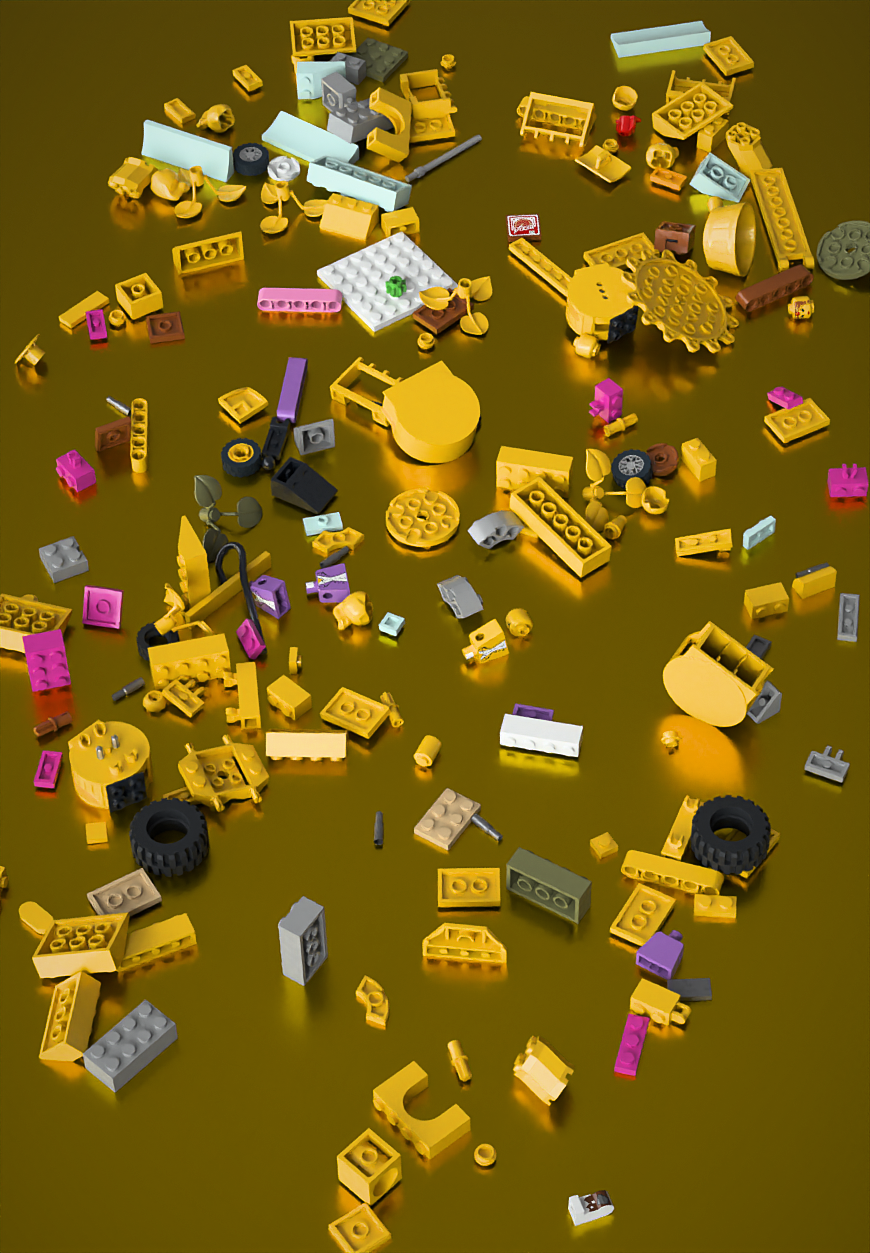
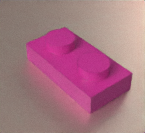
(96, 324)
(785, 397)
(250, 639)
(48, 769)

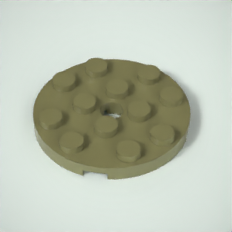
(833, 250)

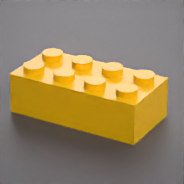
(520, 466)
(188, 660)

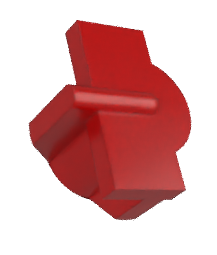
(626, 125)

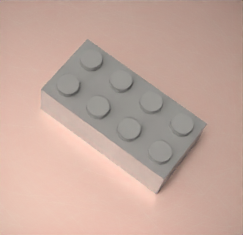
(356, 121)
(303, 940)
(130, 1046)

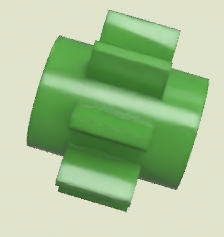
(396, 286)

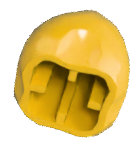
(218, 118)
(661, 155)
(166, 185)
(354, 609)

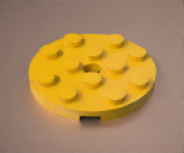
(408, 528)

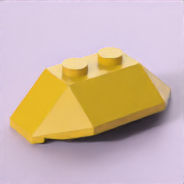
(465, 943)

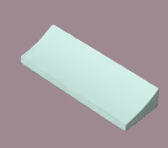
(660, 39)
(308, 140)
(187, 150)

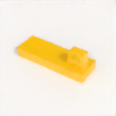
(704, 542)

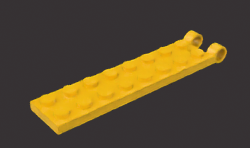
(781, 218)

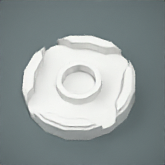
(283, 168)

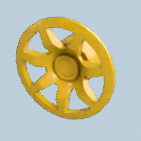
(31, 352)

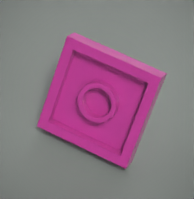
(103, 606)

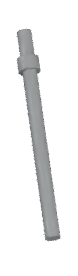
(420, 171)

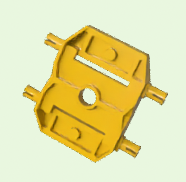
(203, 767)

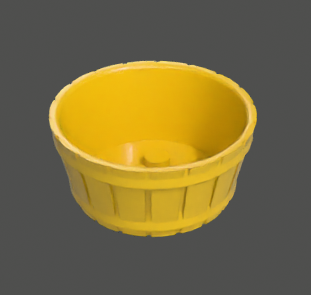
(730, 238)

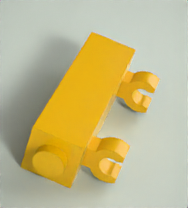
(248, 696)
(679, 838)

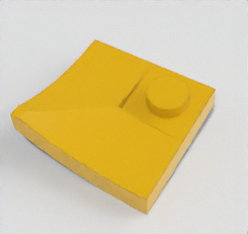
(243, 403)

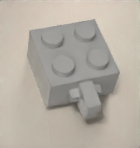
(337, 92)

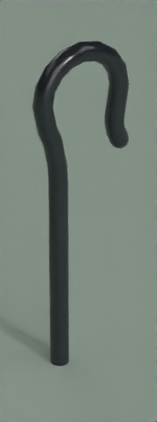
(244, 580)

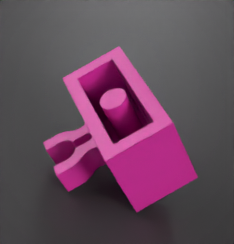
(607, 400)
(75, 470)
(847, 481)

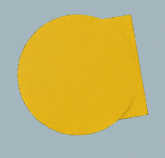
(432, 414)
(715, 677)

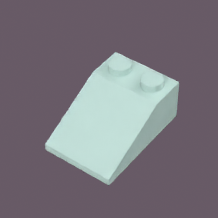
(310, 75)
(719, 179)

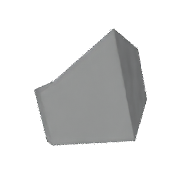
(766, 704)

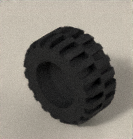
(734, 814)
(172, 857)

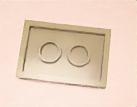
(447, 819)
(124, 895)

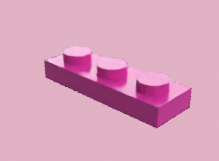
(632, 1044)

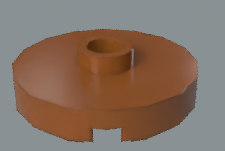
(668, 457)

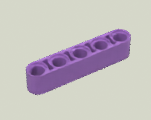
(292, 389)

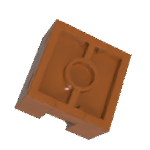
(675, 237)

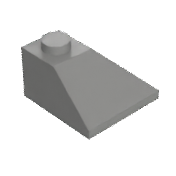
(314, 436)

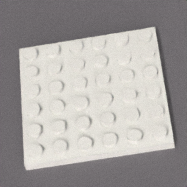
(364, 274)

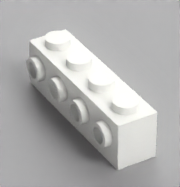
(541, 735)

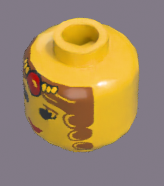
(801, 307)

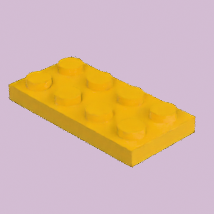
(617, 252)

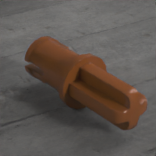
(53, 724)

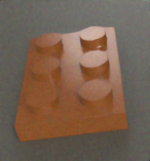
(441, 319)

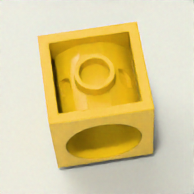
(369, 1167)

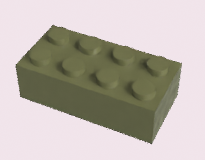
(548, 885)

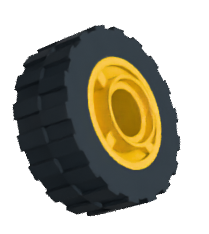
(241, 457)

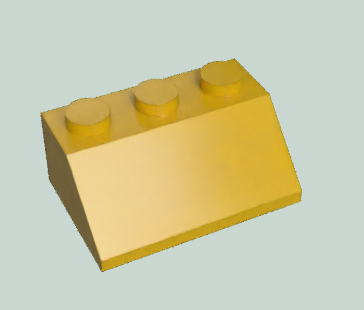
(349, 217)

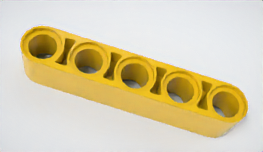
(556, 115)
(139, 435)
(672, 873)

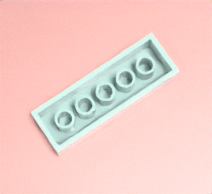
(358, 183)

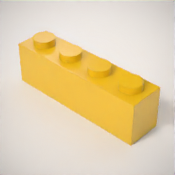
(157, 941)

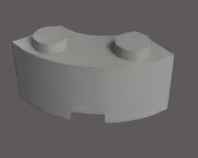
(495, 528)
(460, 596)

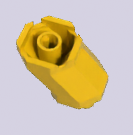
(747, 148)
(132, 177)
(543, 1069)

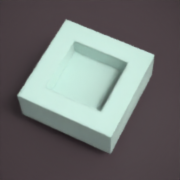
(391, 624)

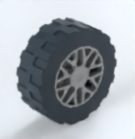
(250, 159)
(631, 464)

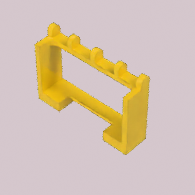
(671, 95)
(544, 100)
(427, 108)
(343, 395)

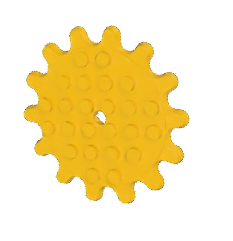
(665, 282)

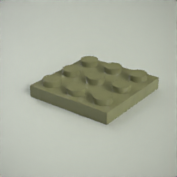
(380, 58)

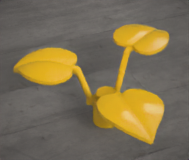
(195, 177)
(280, 191)
(479, 289)
(597, 467)
(168, 621)

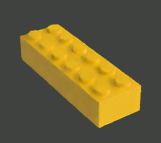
(560, 527)

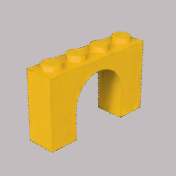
(399, 112)
(429, 1135)

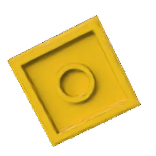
(360, 1230)

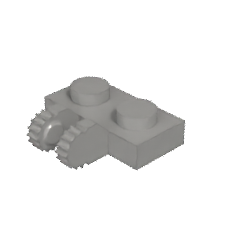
(828, 766)

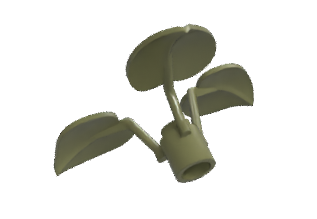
(206, 492)

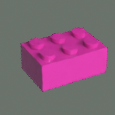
(46, 660)

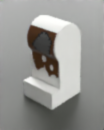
(590, 1207)

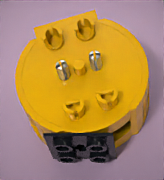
(599, 303)
(111, 765)

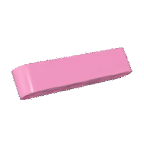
(299, 300)

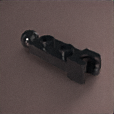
(275, 442)

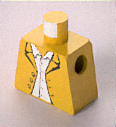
(487, 643)

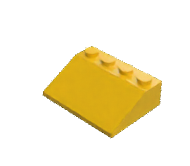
(322, 36)
(690, 112)
(192, 565)
(28, 617)
(82, 945)

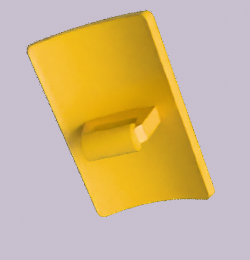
(604, 164)

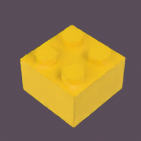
(139, 296)

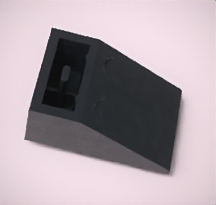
(302, 486)

